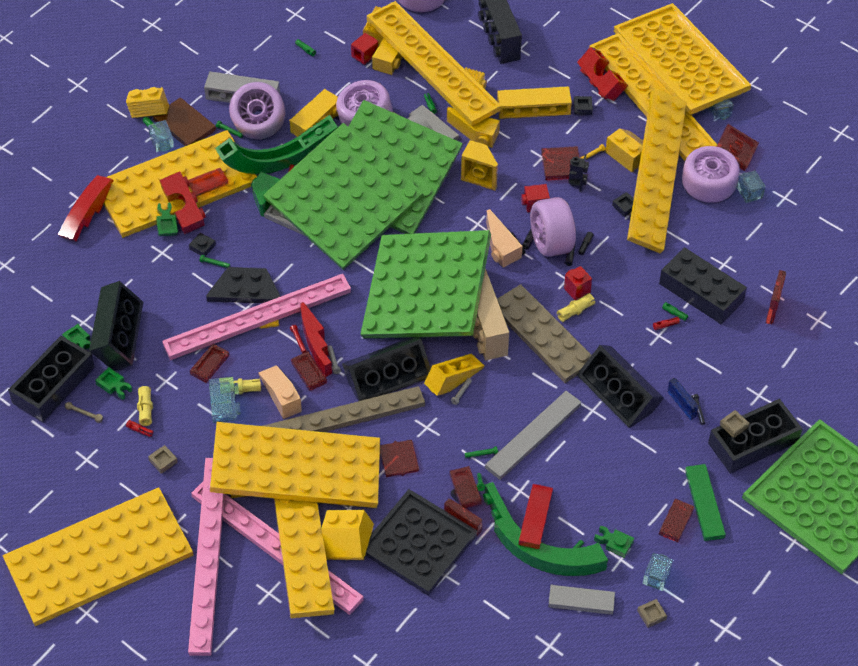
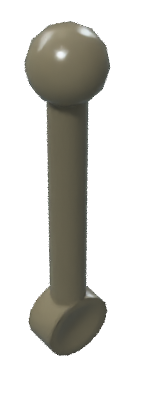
(98, 418)

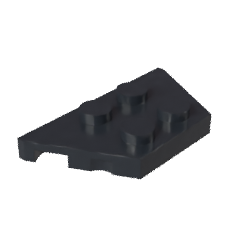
(243, 286)

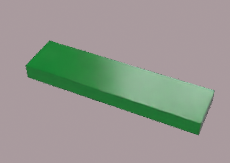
(705, 502)

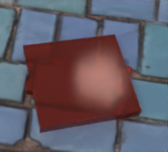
(399, 458)

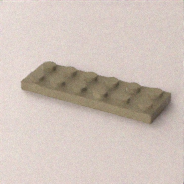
(543, 333)

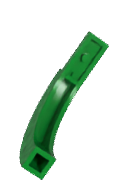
(275, 158)
(547, 558)

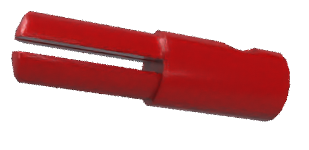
(665, 323)
(137, 427)

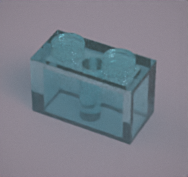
(223, 399)

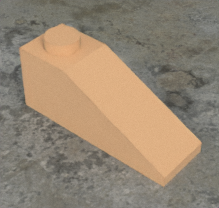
(503, 244)
(281, 391)

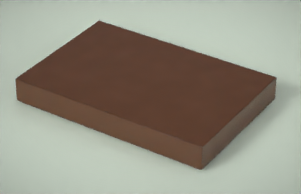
(186, 122)

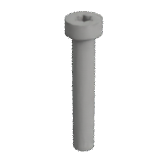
(336, 369)
(455, 400)

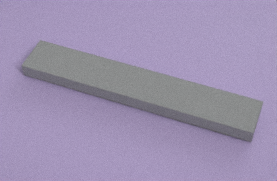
(532, 435)

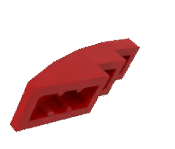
(83, 210)
(315, 339)
(535, 516)

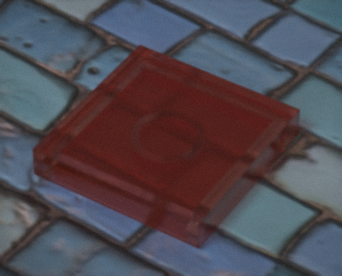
(738, 144)
(557, 161)
(776, 297)

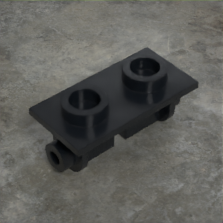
(577, 172)

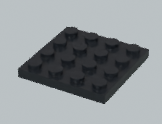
(419, 541)

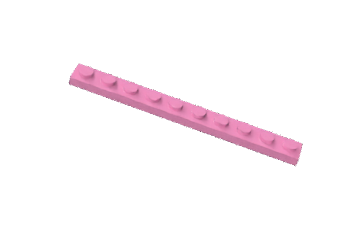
(255, 316)
(268, 540)
(206, 568)

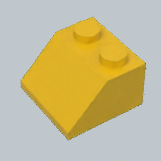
(625, 148)
(479, 166)
(346, 534)

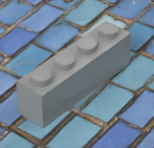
(223, 86)

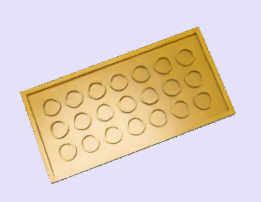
(682, 58)
(138, 191)
(295, 465)
(97, 556)

